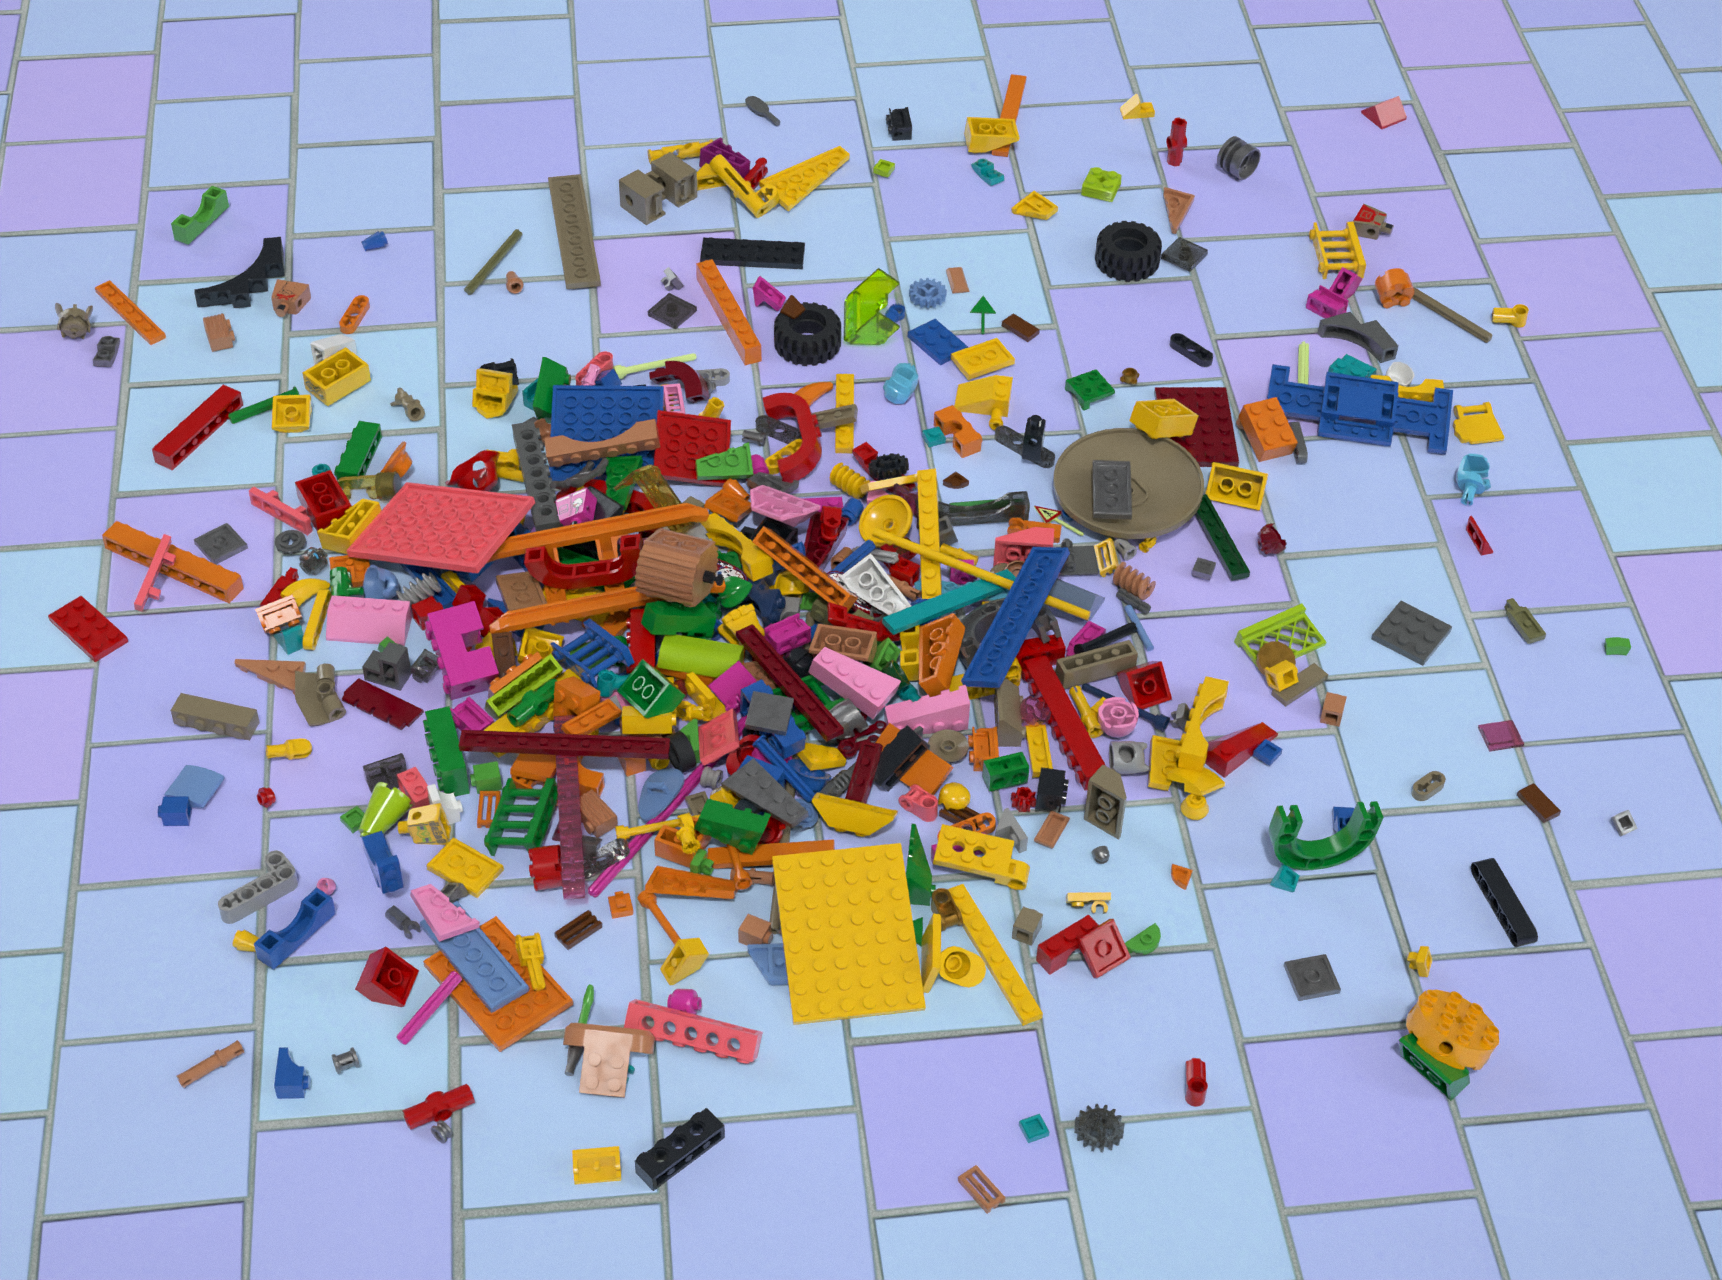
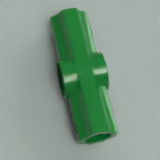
(532, 703)

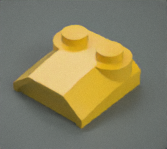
(291, 413)
(538, 641)

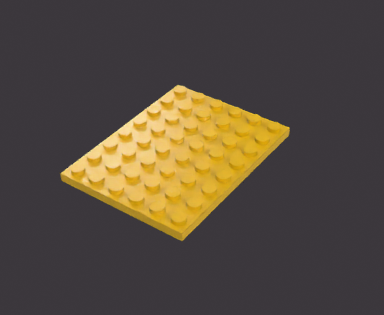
(848, 934)

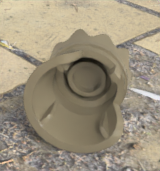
(73, 321)

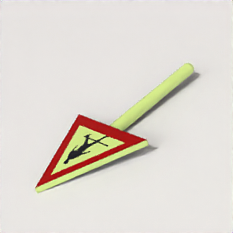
(1049, 515)

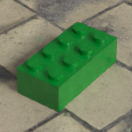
(445, 752)

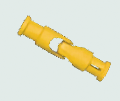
(688, 150)

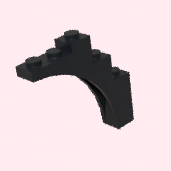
(254, 279)

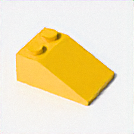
(989, 133)
(984, 395)

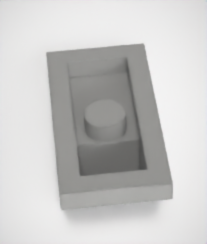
(1010, 829)

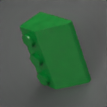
(550, 374)
(650, 691)
(1442, 1076)

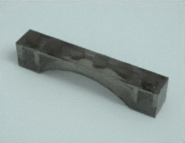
(999, 510)

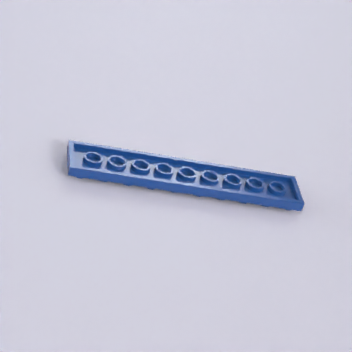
(1015, 617)

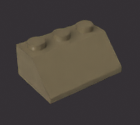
(1008, 716)
(1106, 801)

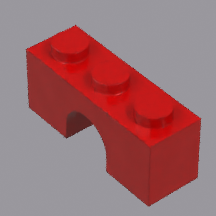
(472, 593)
(1054, 952)

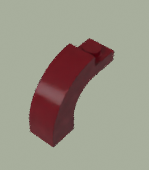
(695, 385)

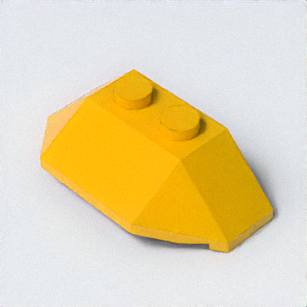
(852, 815)

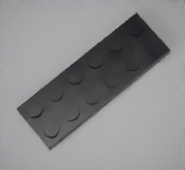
(753, 253)

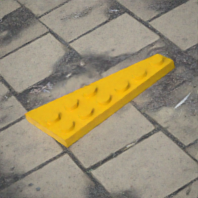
(801, 179)

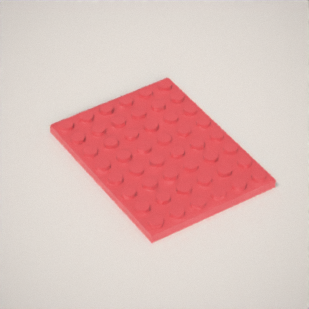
(441, 527)

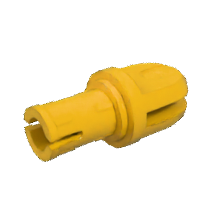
(290, 749)

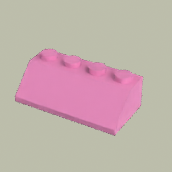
(367, 620)

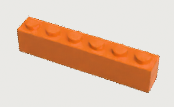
(803, 568)

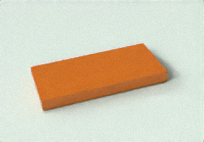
(927, 772)

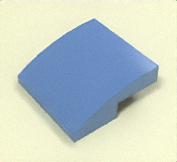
(196, 783)

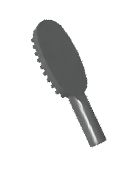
(760, 108)

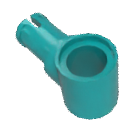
(609, 682)

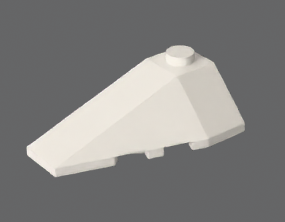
(874, 586)

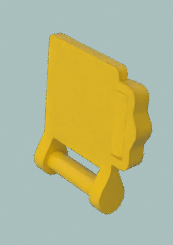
(1476, 427)

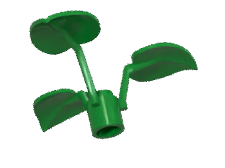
(733, 595)

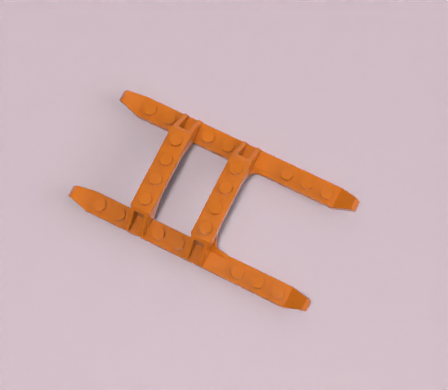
(606, 534)

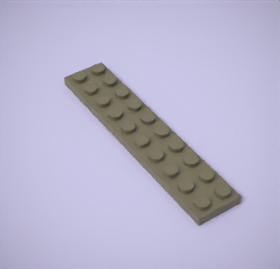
(574, 232)

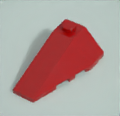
(1234, 749)

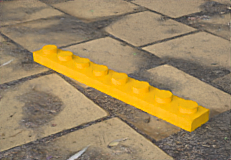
(929, 531)
(995, 958)

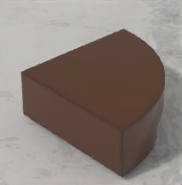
(955, 481)

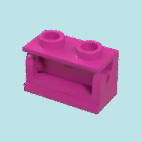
(1326, 303)
(788, 634)
(470, 716)

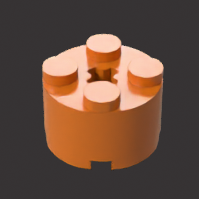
(1394, 288)

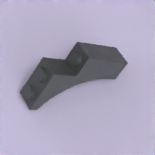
(1367, 335)

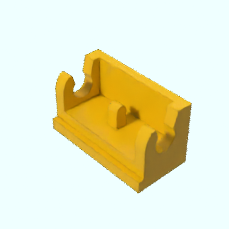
(596, 1165)

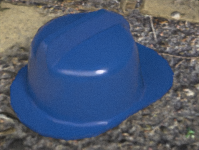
(814, 779)

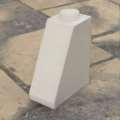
(328, 346)

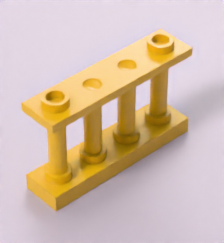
(1352, 244)

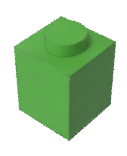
(486, 777)

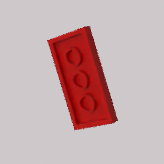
(88, 628)

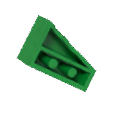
(732, 825)

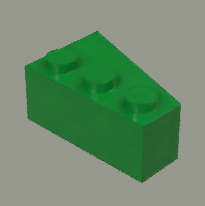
(674, 617)

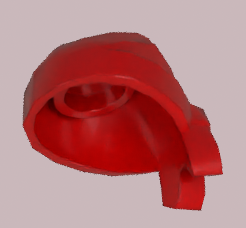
(773, 832)

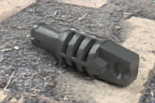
(839, 783)

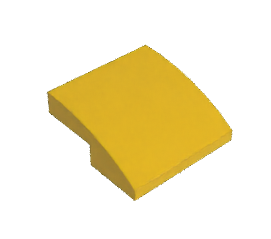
(1196, 782)

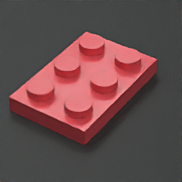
(718, 737)

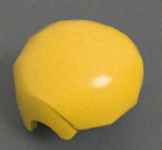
(954, 796)

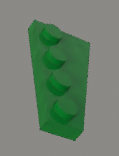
(616, 471)

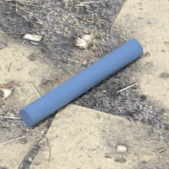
(1140, 630)

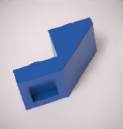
(1341, 817)

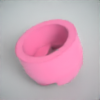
(328, 889)

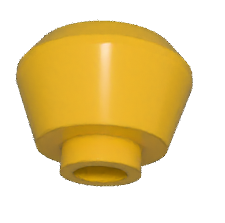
(1194, 807)

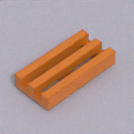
(490, 794)

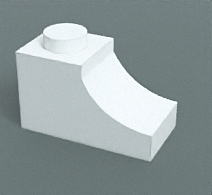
(448, 801)

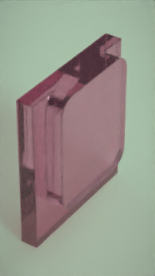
(1500, 735)

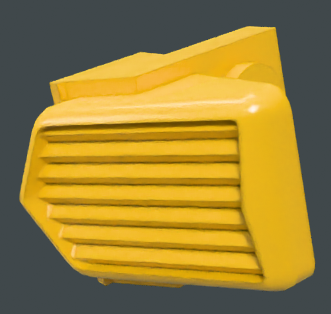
(493, 392)

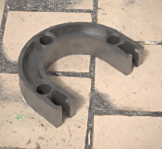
(981, 618)

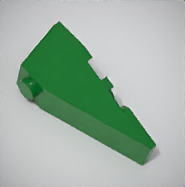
(918, 871)

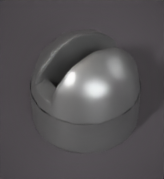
(1101, 854)

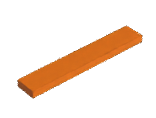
(130, 312)
(763, 852)

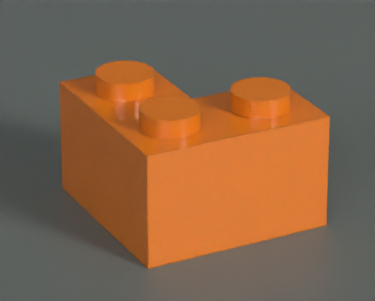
(574, 697)
(670, 848)

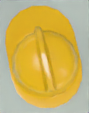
(789, 584)
(962, 967)

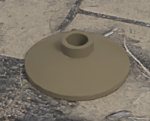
(949, 745)

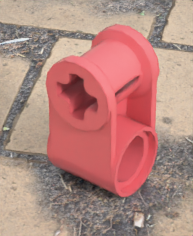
(920, 803)

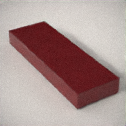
(864, 771)

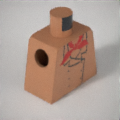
(289, 297)

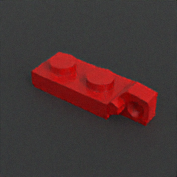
(274, 594)

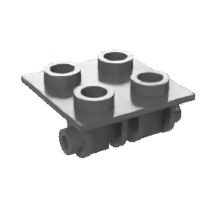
(1080, 560)

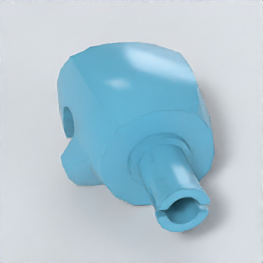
(901, 384)
(1470, 475)

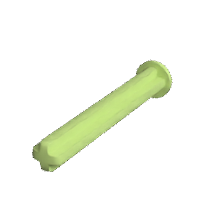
(1303, 363)

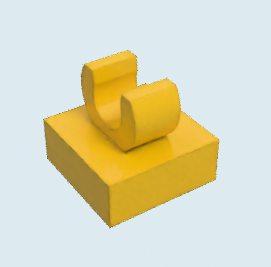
(1421, 961)

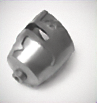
(849, 718)

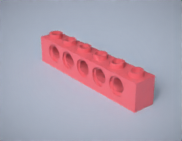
(748, 1038)

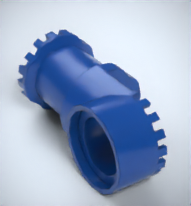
(892, 312)

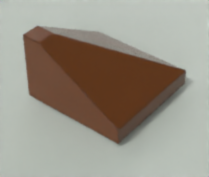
(792, 308)

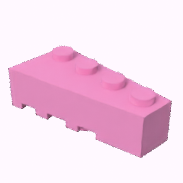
(853, 680)
(932, 713)

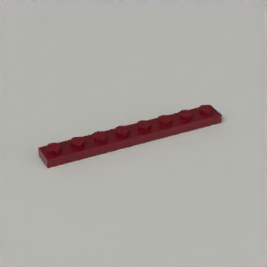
(790, 682)

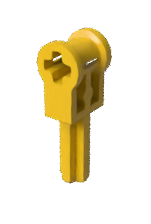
(531, 955)

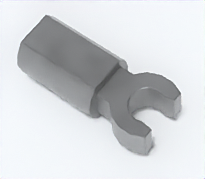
(401, 921)

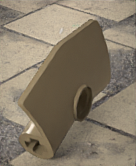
(317, 696)

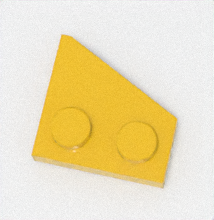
(1035, 206)
(821, 757)

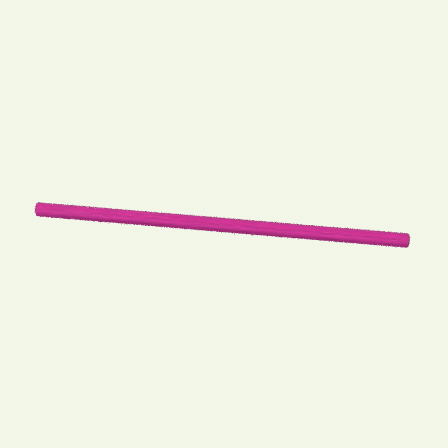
(639, 840)

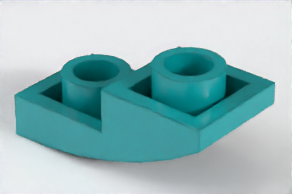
(986, 172)

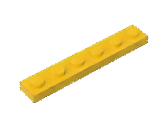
(844, 396)

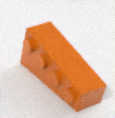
(939, 653)

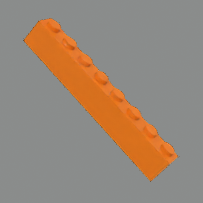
(728, 312)
(187, 567)

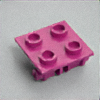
(729, 685)

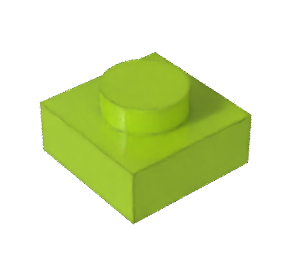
(884, 168)

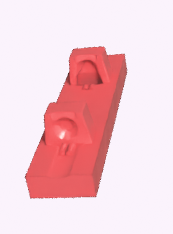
(272, 505)
(147, 589)

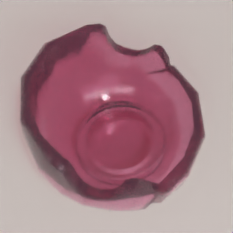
(1033, 711)

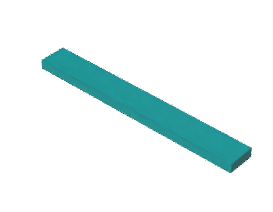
(943, 604)

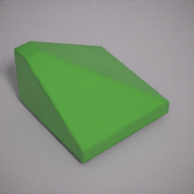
(808, 600)

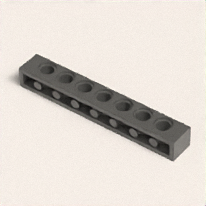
(536, 475)

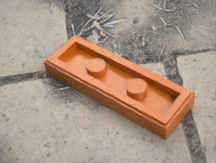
(592, 718)

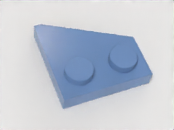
(770, 962)

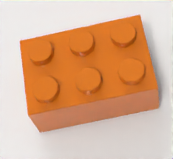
(1267, 429)

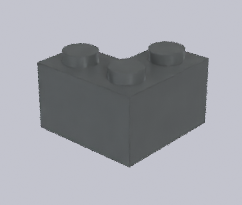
(388, 667)

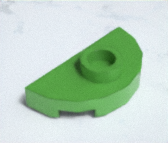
(1145, 941)

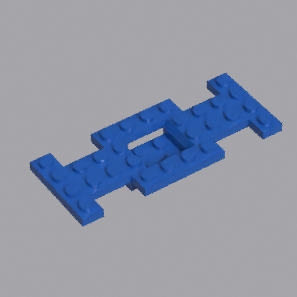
(1363, 400)

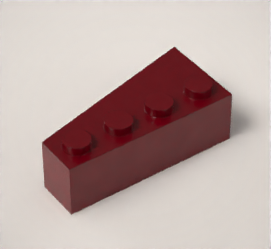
(819, 549)

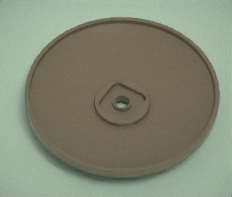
(1164, 482)

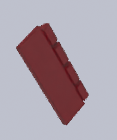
(382, 704)

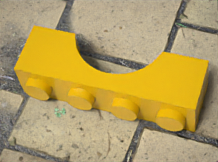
(1422, 392)

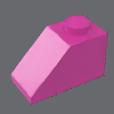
(1345, 283)

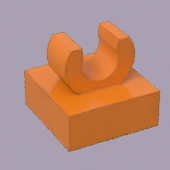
(620, 905)

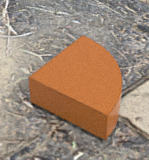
(1181, 876)

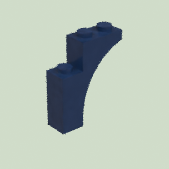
(765, 601)

